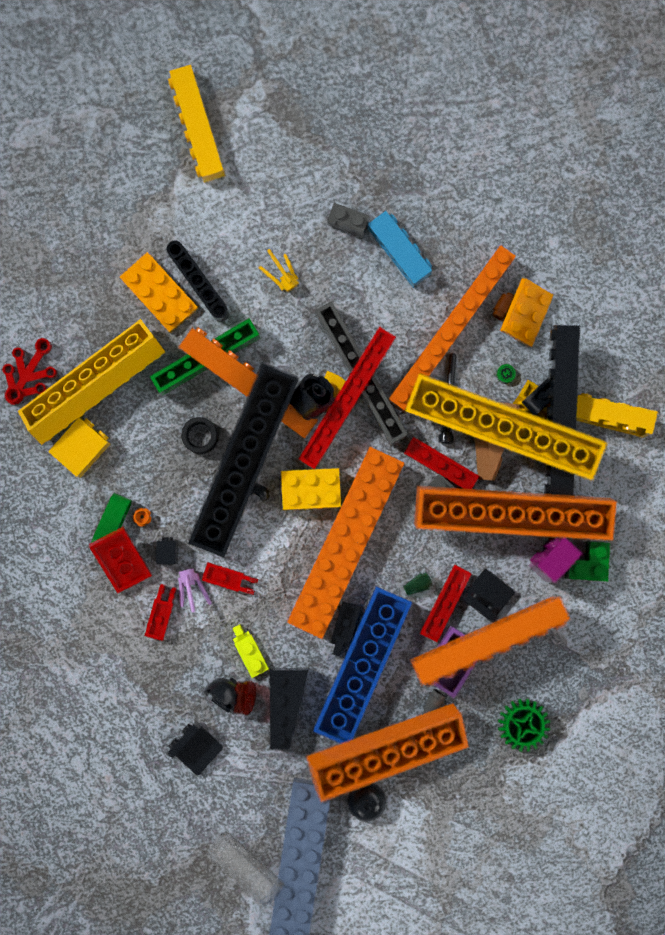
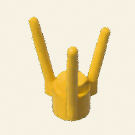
(288, 280)

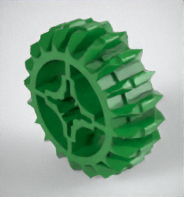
(539, 733)

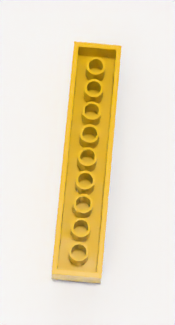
(506, 426)

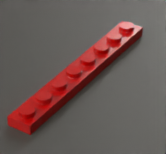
(347, 397)

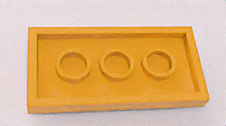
(158, 292)

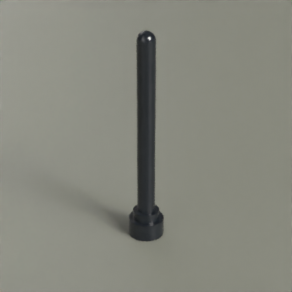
(446, 435)

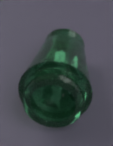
(418, 584)

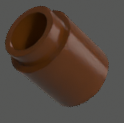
(502, 306)

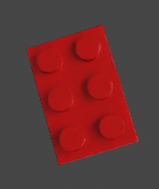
(120, 560)

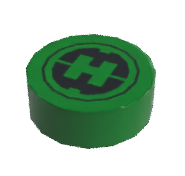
(506, 373)

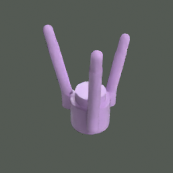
(188, 578)

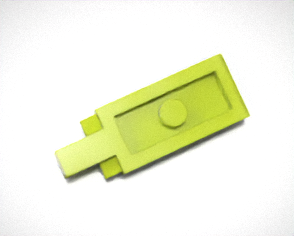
(249, 652)

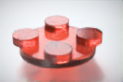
(246, 697)

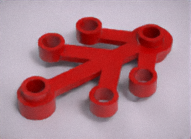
(26, 373)

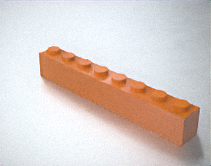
(235, 373)

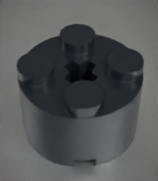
(312, 396)

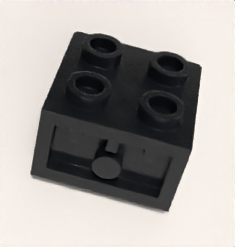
(488, 595)

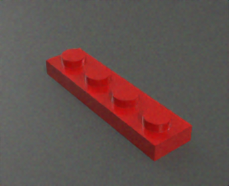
(441, 464)
(445, 603)

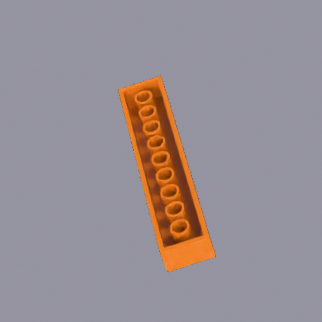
(515, 513)
(345, 542)

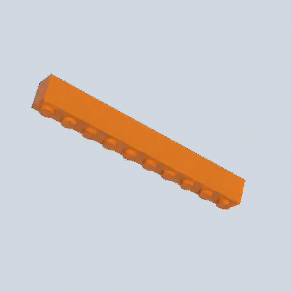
(453, 325)

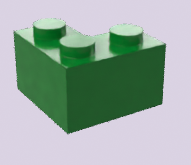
(595, 564)

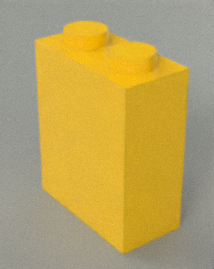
(80, 447)

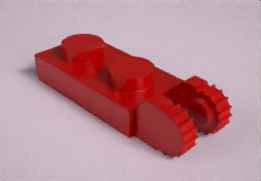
(227, 578)
(160, 614)

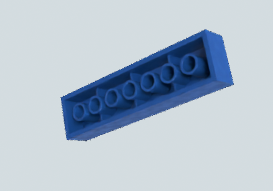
(362, 666)

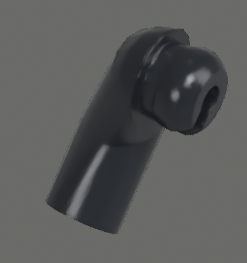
(261, 491)

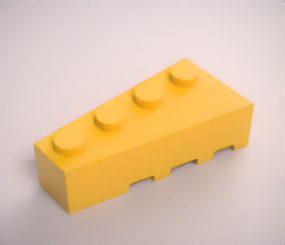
(615, 416)

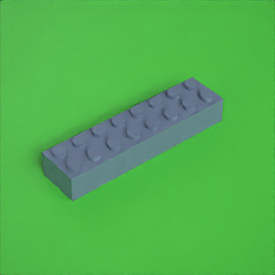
(300, 860)

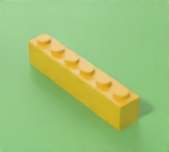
(196, 122)

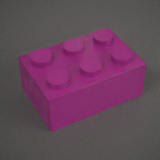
(554, 559)

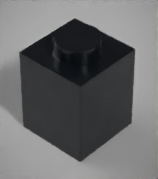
(167, 551)

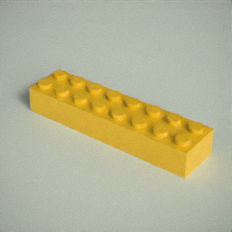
(90, 382)

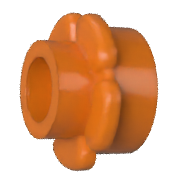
(137, 517)

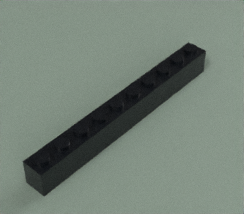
(563, 397)

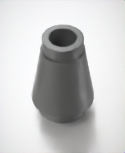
(435, 700)

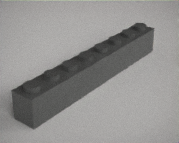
(349, 355)

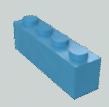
(399, 248)

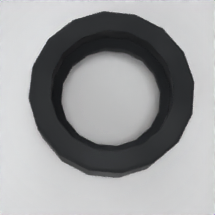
(185, 435)

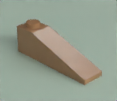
(489, 456)

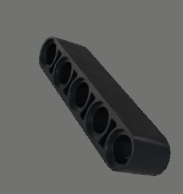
(193, 273)

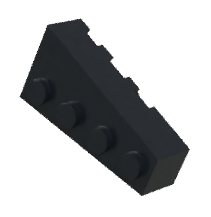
(285, 700)

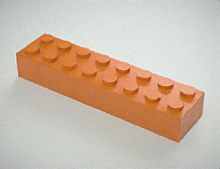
(490, 639)
(387, 752)

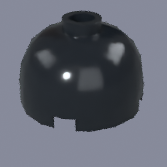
(223, 693)
(367, 802)

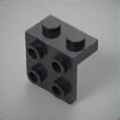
(195, 748)

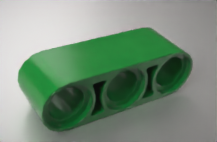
(113, 516)

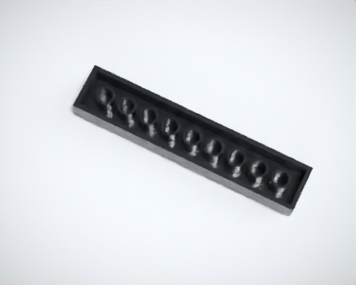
(243, 459)

